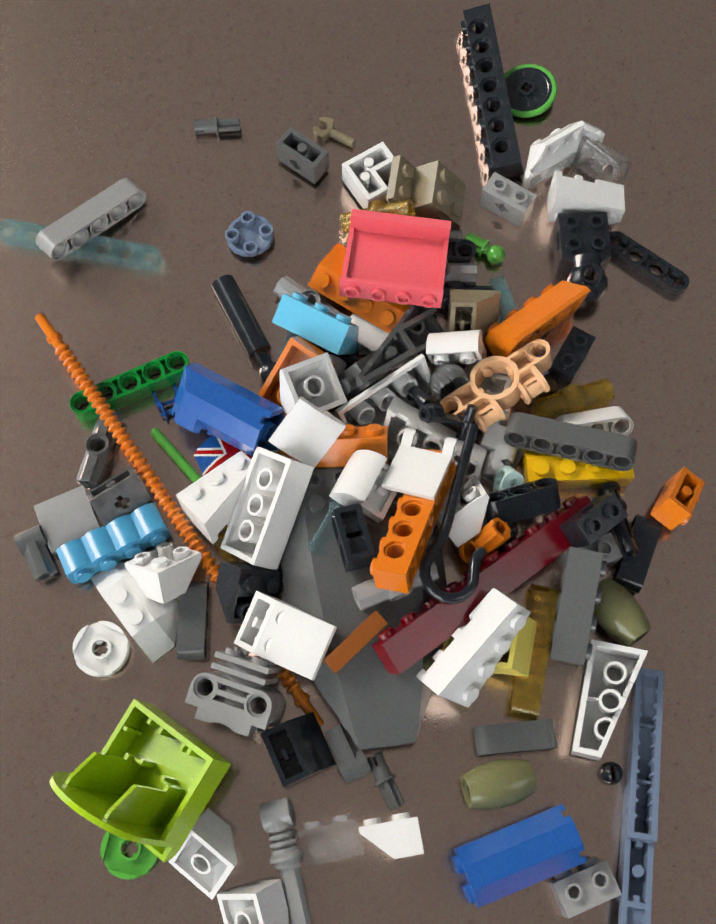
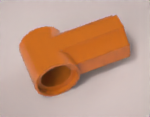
(490, 538)

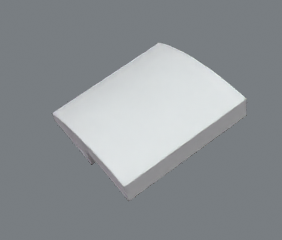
(307, 432)

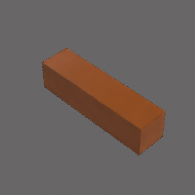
(355, 642)

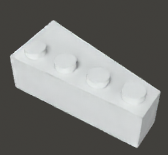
(476, 649)

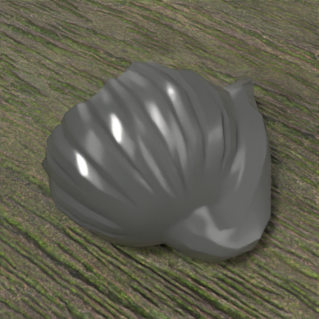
(447, 380)

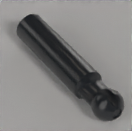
(244, 323)

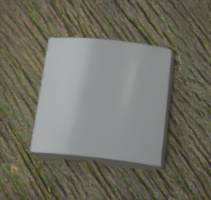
(66, 518)

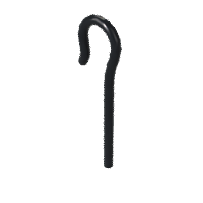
(444, 531)

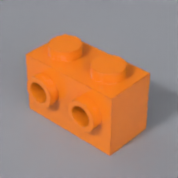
(678, 499)

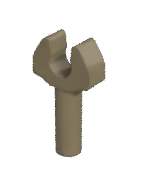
(331, 132)

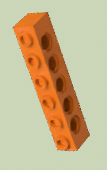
(408, 537)

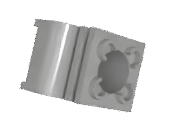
(238, 692)

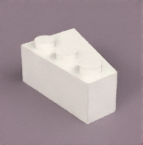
(581, 196)

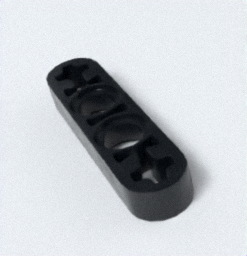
(648, 259)

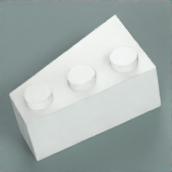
(213, 497)

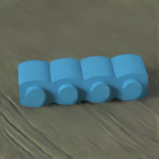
(112, 543)

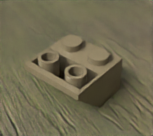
(472, 310)

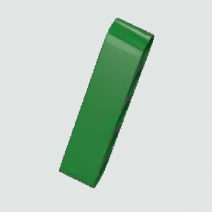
(138, 375)

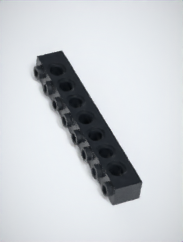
(483, 38)

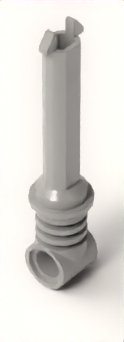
(278, 818)

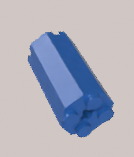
(518, 856)

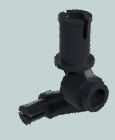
(433, 412)

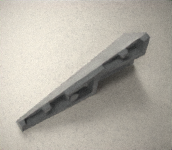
(402, 344)

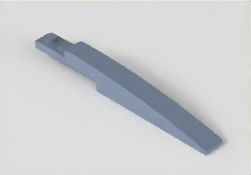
(641, 799)

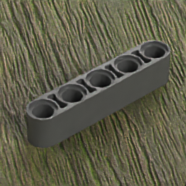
(571, 441)

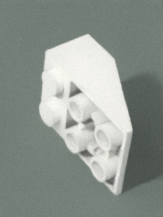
(285, 635)

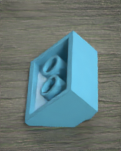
(317, 324)

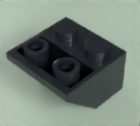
(238, 584)
(298, 749)

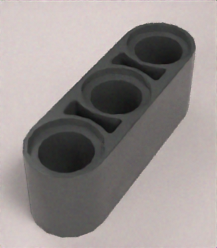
(193, 622)
(515, 737)

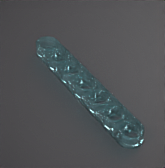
(89, 252)

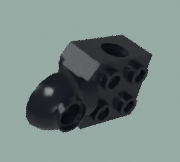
(583, 249)

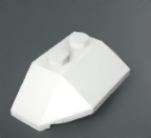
(556, 151)
(146, 620)

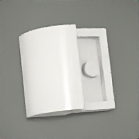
(455, 347)
(362, 483)

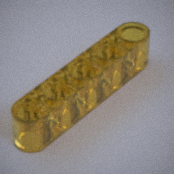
(528, 691)

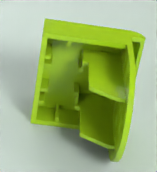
(145, 781)

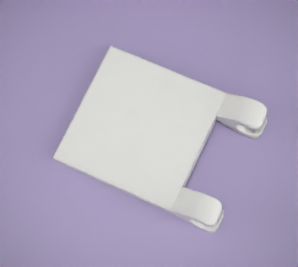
(419, 470)

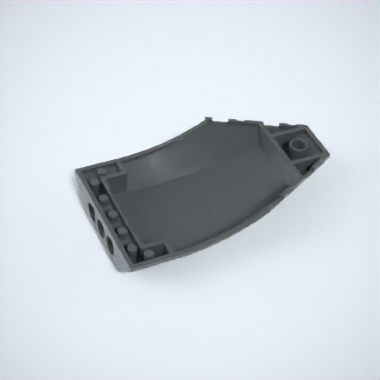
(368, 700)

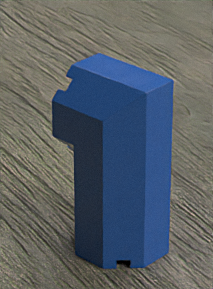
(225, 409)

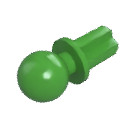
(495, 254)

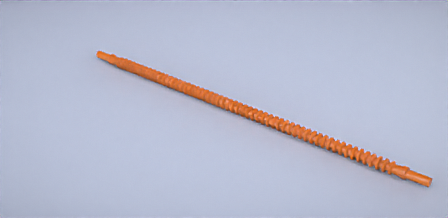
(55, 338)

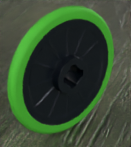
(541, 89)

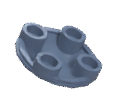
(249, 234)

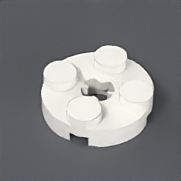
(107, 663)

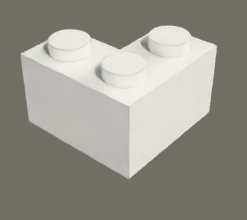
(366, 174)

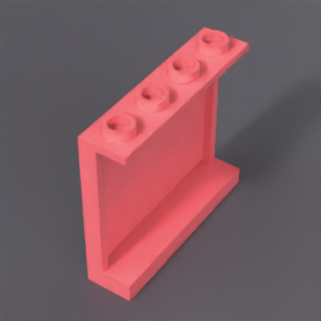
(395, 258)

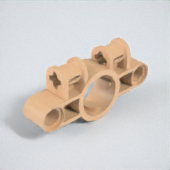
(523, 370)

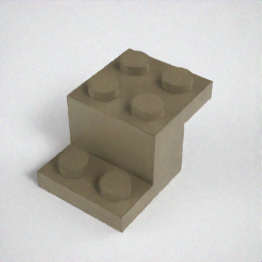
(430, 187)

